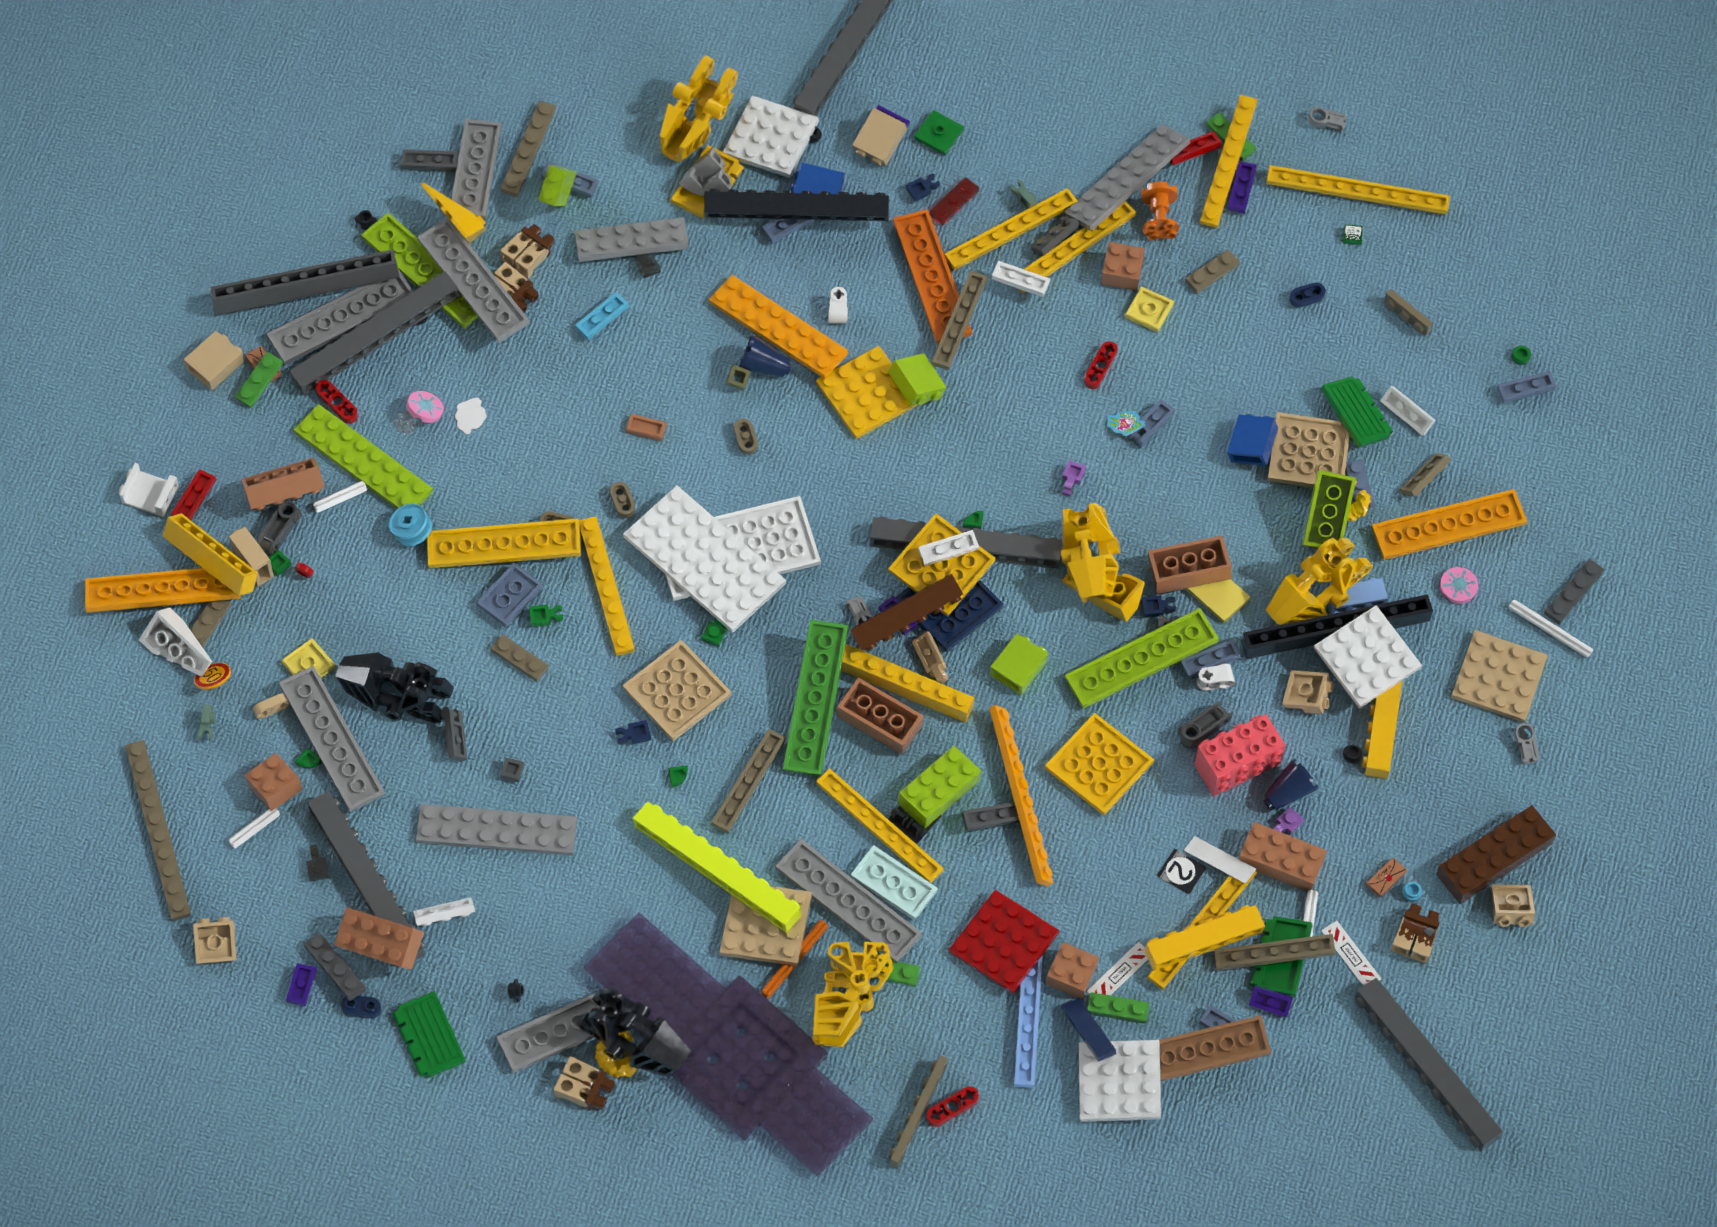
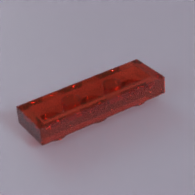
(954, 201)

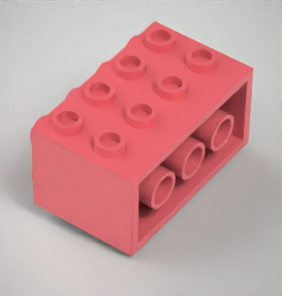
(1239, 754)

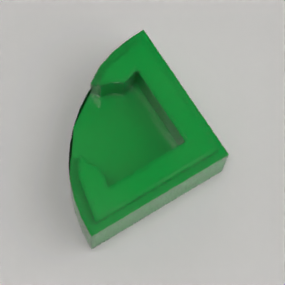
(974, 520)
(308, 759)
(677, 775)

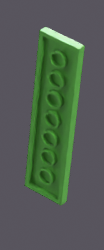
(815, 697)

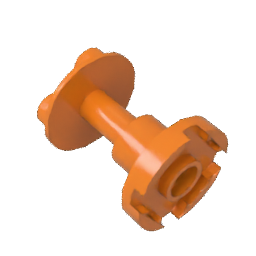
(1159, 197)

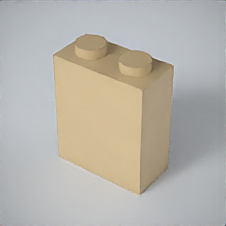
(879, 137)
(214, 360)
(250, 552)

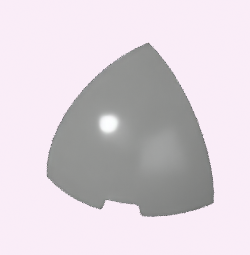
(707, 174)

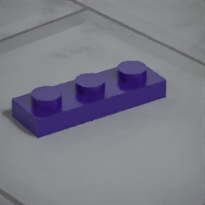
(1242, 187)

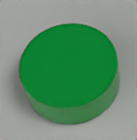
(1521, 355)

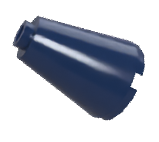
(764, 359)
(1289, 786)

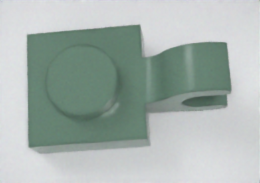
(1025, 198)
(207, 719)

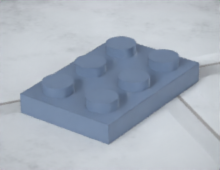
(510, 594)

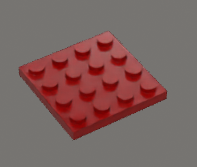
(1004, 941)

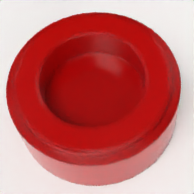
(304, 570)

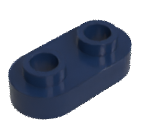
(1306, 294)
(360, 1008)

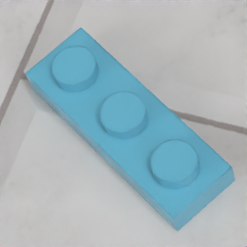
(602, 316)

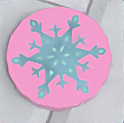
(424, 406)
(1458, 585)

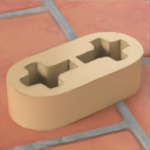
(271, 706)

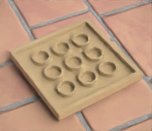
(1305, 447)
(1499, 676)
(677, 690)
(755, 938)

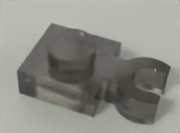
(647, 265)

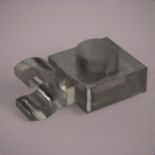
(317, 866)

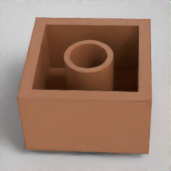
(1122, 266)
(273, 782)
(1072, 970)

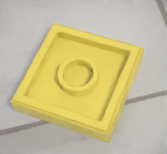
(1149, 309)
(307, 656)

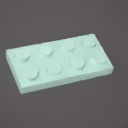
(894, 882)

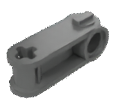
(279, 527)
(1204, 725)

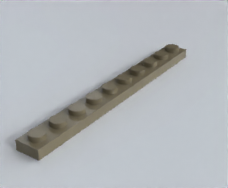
(158, 830)

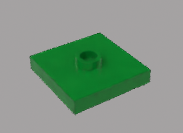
(939, 132)

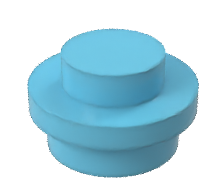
(1412, 891)

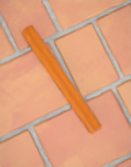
(785, 969)

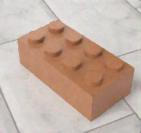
(282, 483)
(1189, 564)
(880, 716)
(1282, 856)
(379, 938)

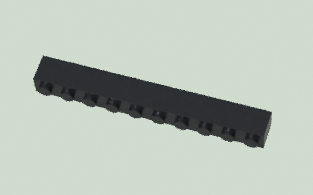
(796, 205)
(1313, 630)

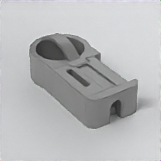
(1331, 119)
(858, 609)
(1528, 748)

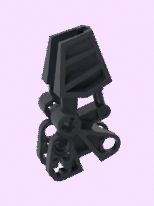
(362, 678)
(661, 1047)

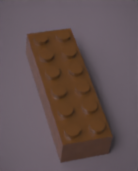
(906, 612)
(1496, 854)

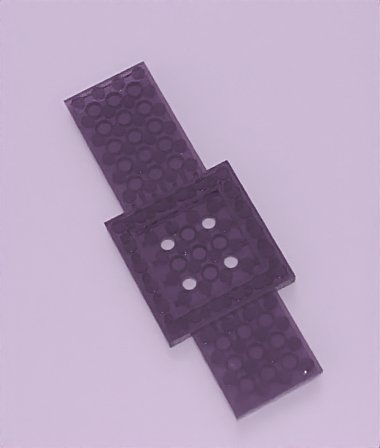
(783, 1096)

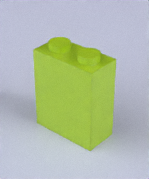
(557, 185)
(917, 379)
(1019, 663)

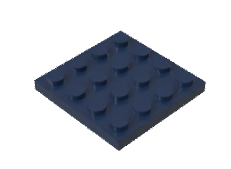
(963, 620)

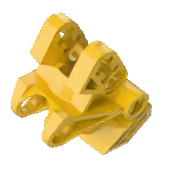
(680, 136)
(1329, 564)
(1089, 574)
(838, 1013)

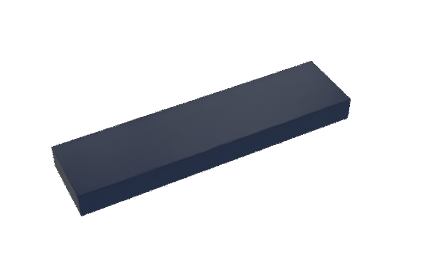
(1088, 1030)

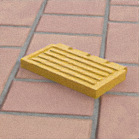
(695, 203)

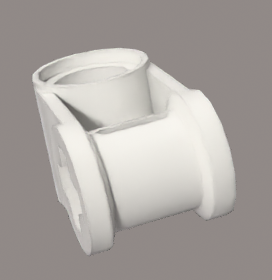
(838, 307)
(1216, 677)

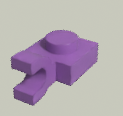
(1072, 474)
(1288, 821)

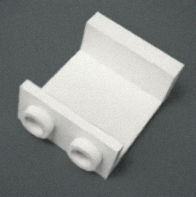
(148, 491)

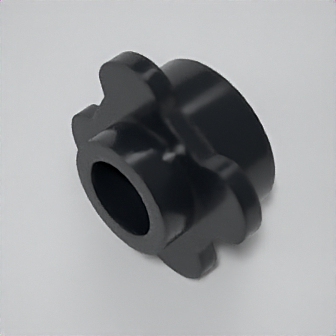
(366, 214)
(515, 990)

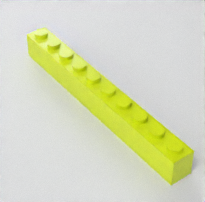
(717, 867)

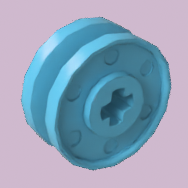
(410, 524)

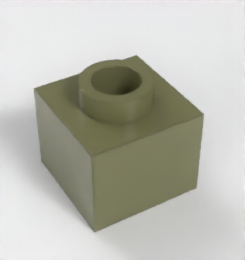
(743, 375)

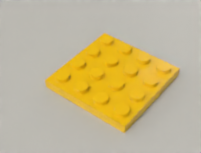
(864, 392)
(965, 568)
(1099, 764)

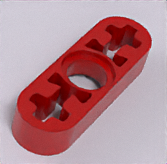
(1100, 357)
(337, 409)
(937, 1109)

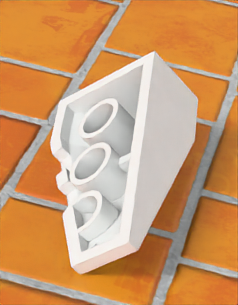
(172, 639)

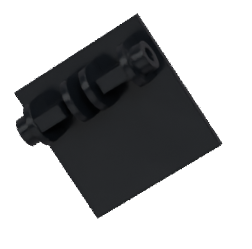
(909, 825)

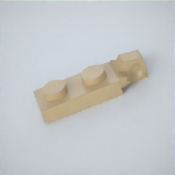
(930, 656)

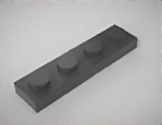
(1574, 591)
(334, 966)

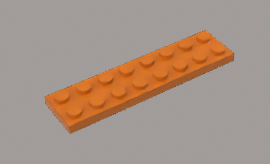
(928, 269)

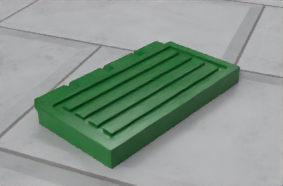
(1356, 411)
(1281, 976)
(431, 1035)

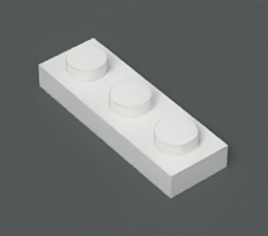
(1020, 279)
(1407, 410)
(948, 548)
(444, 911)

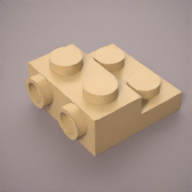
(1308, 691)
(1512, 905)
(215, 940)

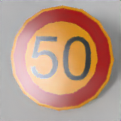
(214, 676)

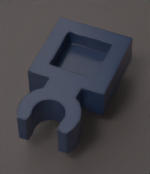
(919, 188)
(1155, 606)
(636, 731)

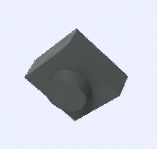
(512, 769)

